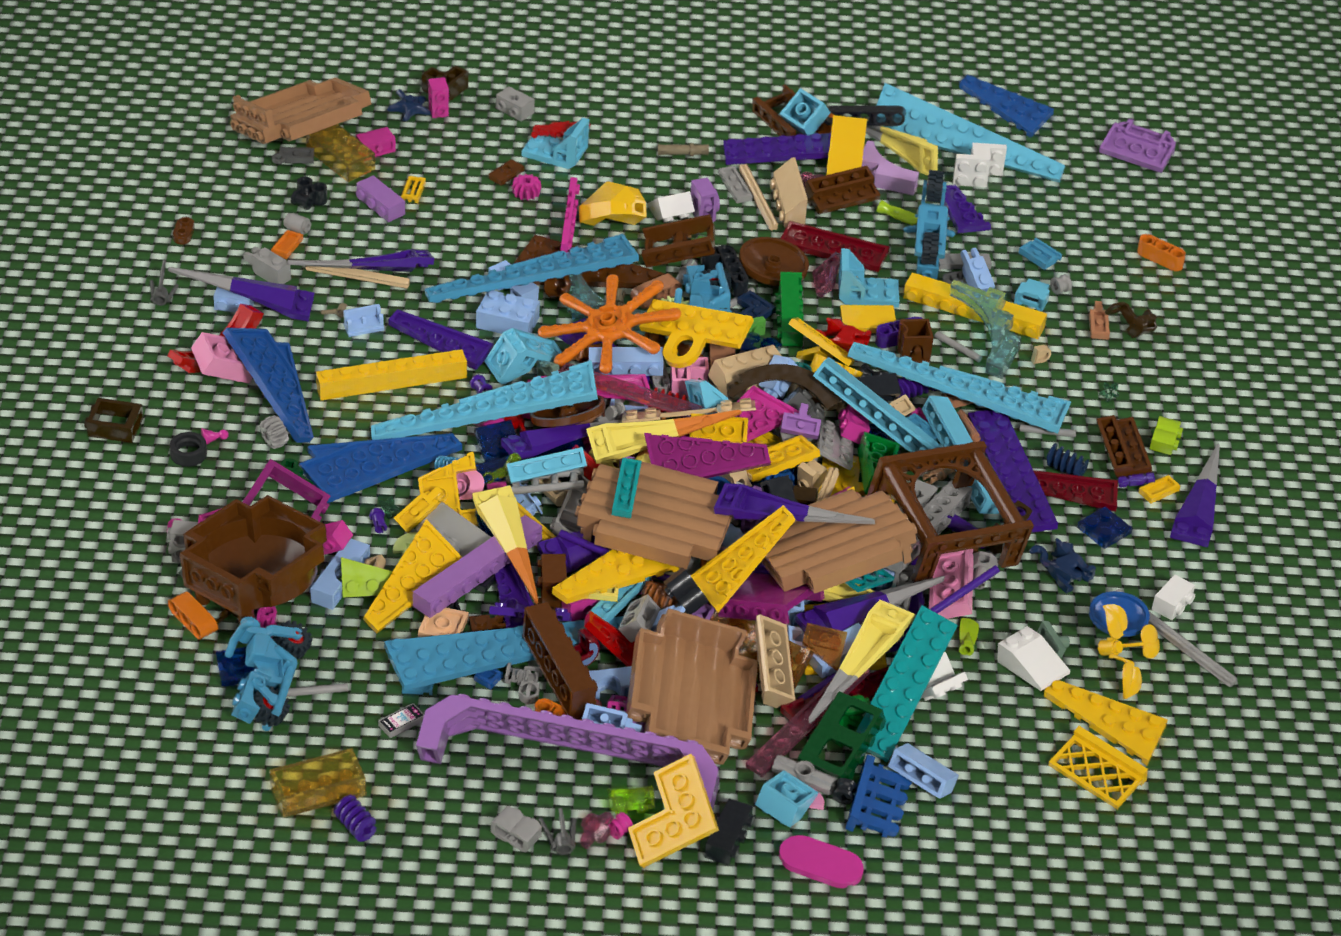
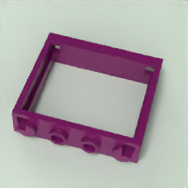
(293, 483)

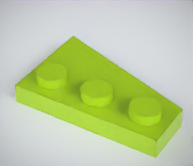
(362, 579)

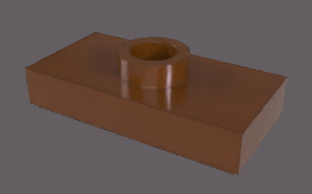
(506, 172)

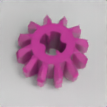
(526, 187)

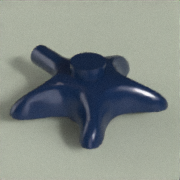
(409, 105)

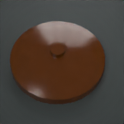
(768, 256)
(568, 415)

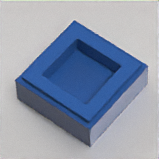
(488, 678)

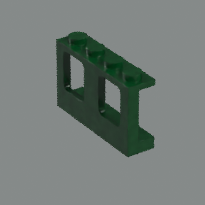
(830, 729)

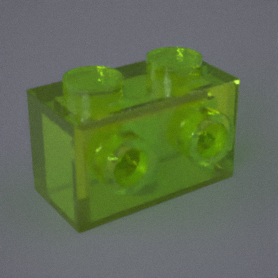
(631, 798)

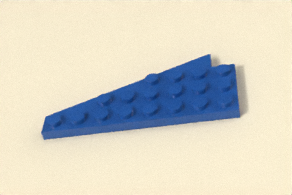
(275, 374)
(353, 466)

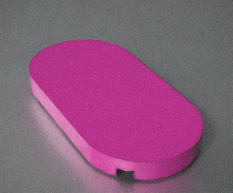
(821, 861)

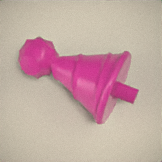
(211, 436)

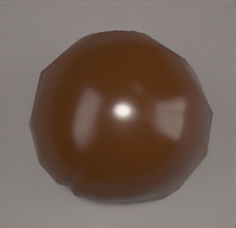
(557, 286)

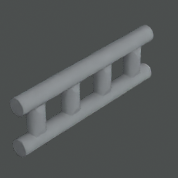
(553, 486)

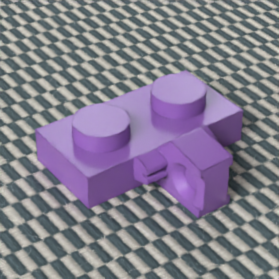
(801, 423)

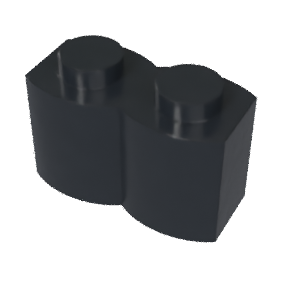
(685, 591)

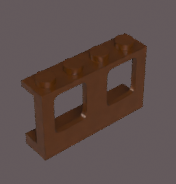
(764, 111)
(682, 247)

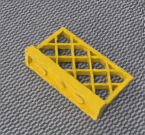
(1111, 757)

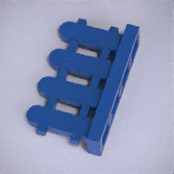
(875, 806)

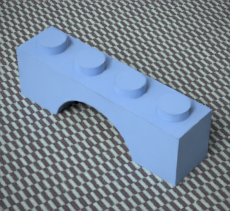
(327, 588)

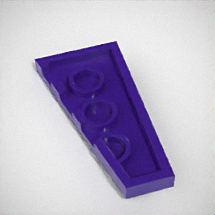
(963, 213)
(518, 611)

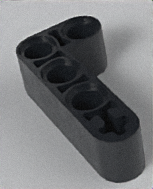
(727, 256)

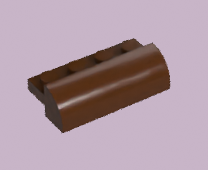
(841, 190)
(1124, 446)

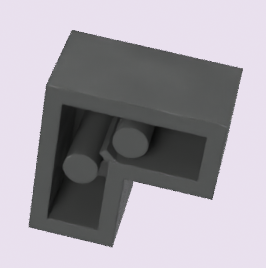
(800, 396)

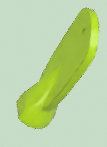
(897, 213)
(968, 635)

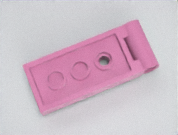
(958, 572)

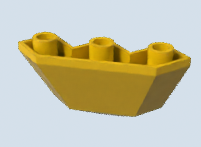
(614, 203)

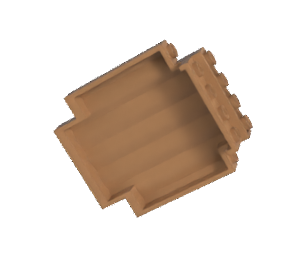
(298, 110)
(669, 516)
(839, 552)
(694, 683)

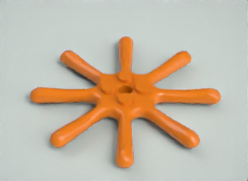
(609, 323)

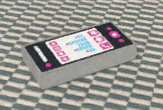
(401, 720)

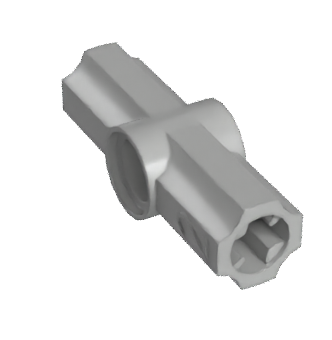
(806, 773)

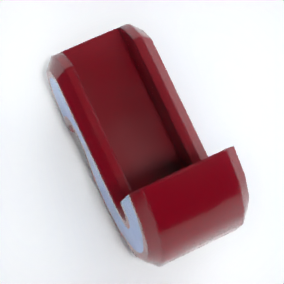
(587, 647)

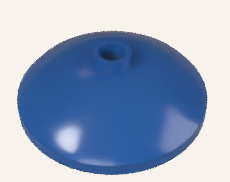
(1135, 609)

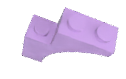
(887, 174)

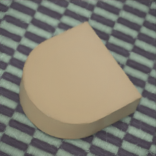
(1040, 354)

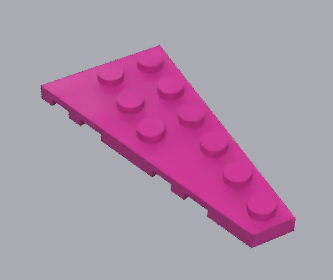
(767, 414)

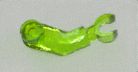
(503, 472)

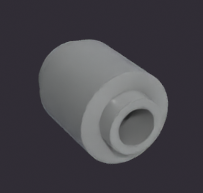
(297, 223)

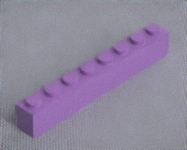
(469, 572)

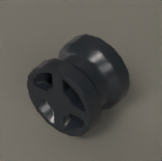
(844, 791)

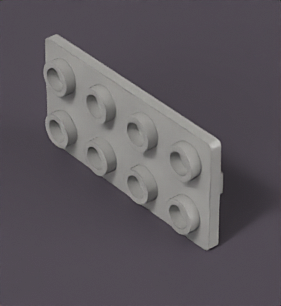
(834, 446)
(456, 529)

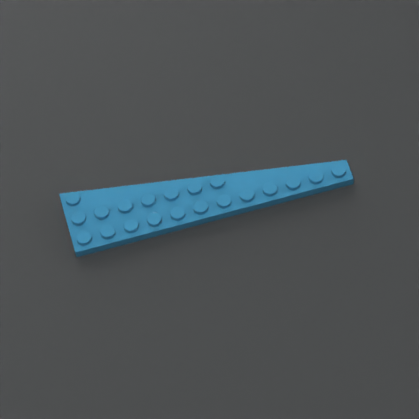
(609, 253)
(453, 656)

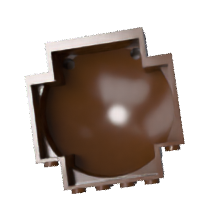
(252, 555)

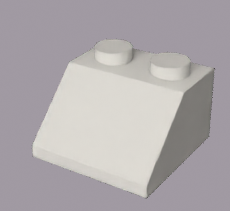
(672, 206)

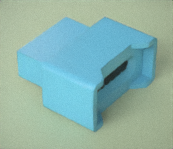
(1032, 294)

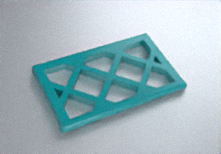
(868, 585)

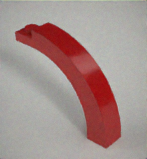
(245, 317)

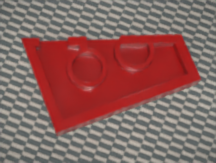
(610, 637)

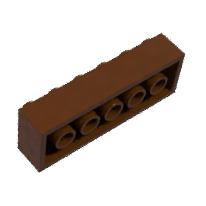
(558, 659)

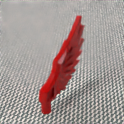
(553, 129)

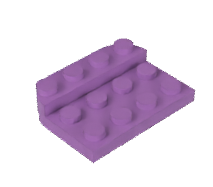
(1138, 145)

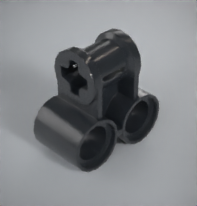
(309, 193)

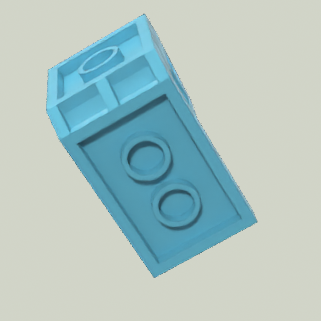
(560, 152)
(863, 290)
(509, 354)
(704, 394)

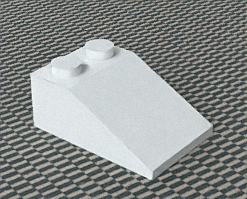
(1031, 658)

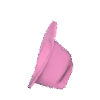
(469, 483)

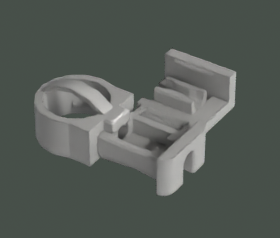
(528, 682)

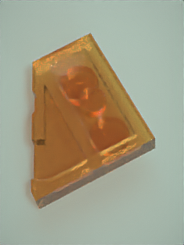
(825, 643)

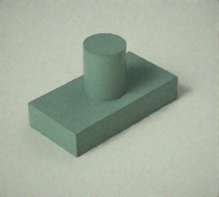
(1057, 643)

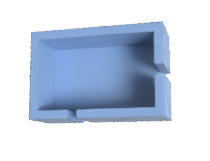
(501, 313)

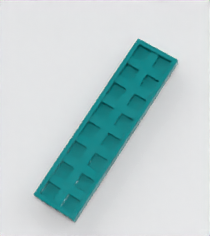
(908, 678)

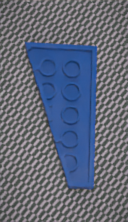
(1008, 105)

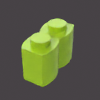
(1166, 435)

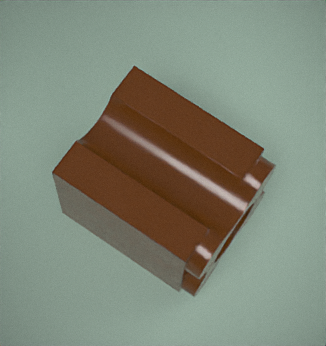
(915, 339)

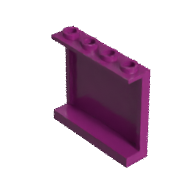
(764, 596)

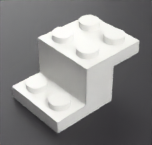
(983, 161)
(943, 680)

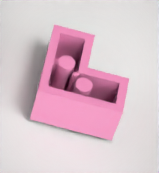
(679, 375)

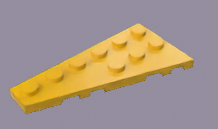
(422, 561)
(731, 567)
(609, 571)
(1114, 720)

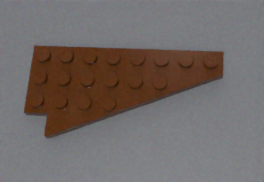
(628, 275)

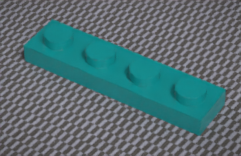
(626, 487)

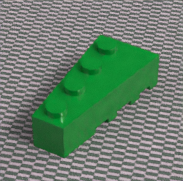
(789, 306)
(869, 452)

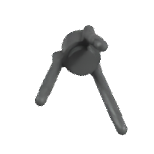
(160, 294)
(563, 842)

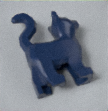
(1066, 566)

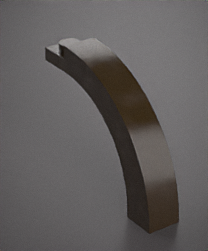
(786, 373)

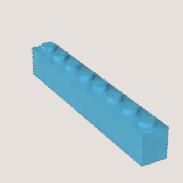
(873, 407)
(952, 432)

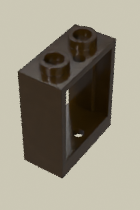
(110, 430)

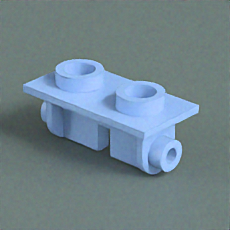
(530, 503)

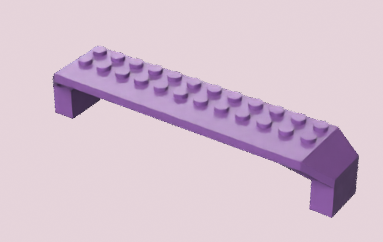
(463, 714)

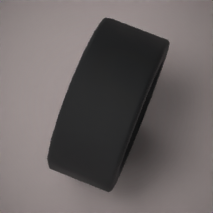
(188, 439)

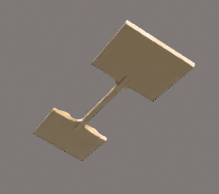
(652, 414)

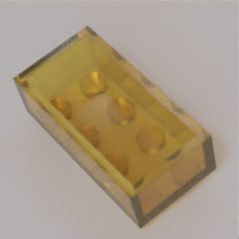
(341, 152)
(317, 782)

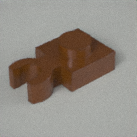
(484, 623)

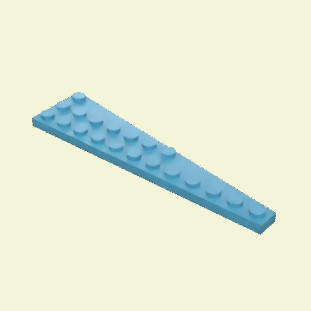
(957, 134)
(539, 394)
(1011, 401)

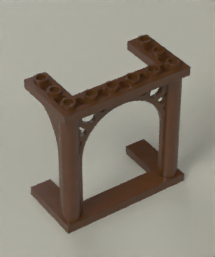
(970, 464)

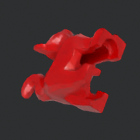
(845, 334)

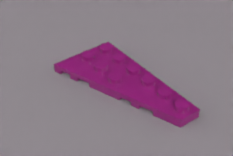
(703, 456)

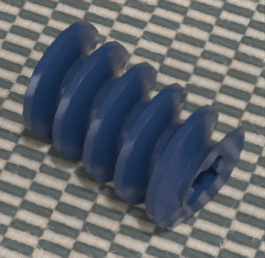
(1066, 462)

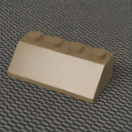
(789, 193)
(727, 369)
(774, 662)

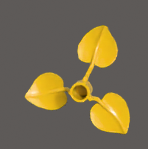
(1116, 624)

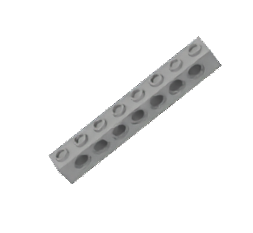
(946, 502)

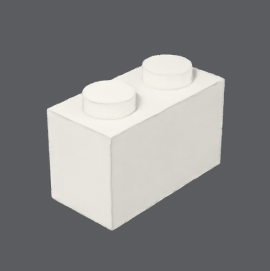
(1173, 597)

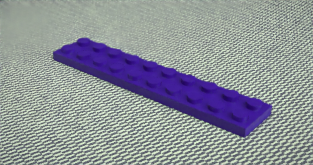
(1013, 466)

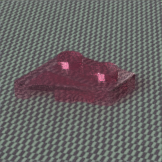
(825, 274)

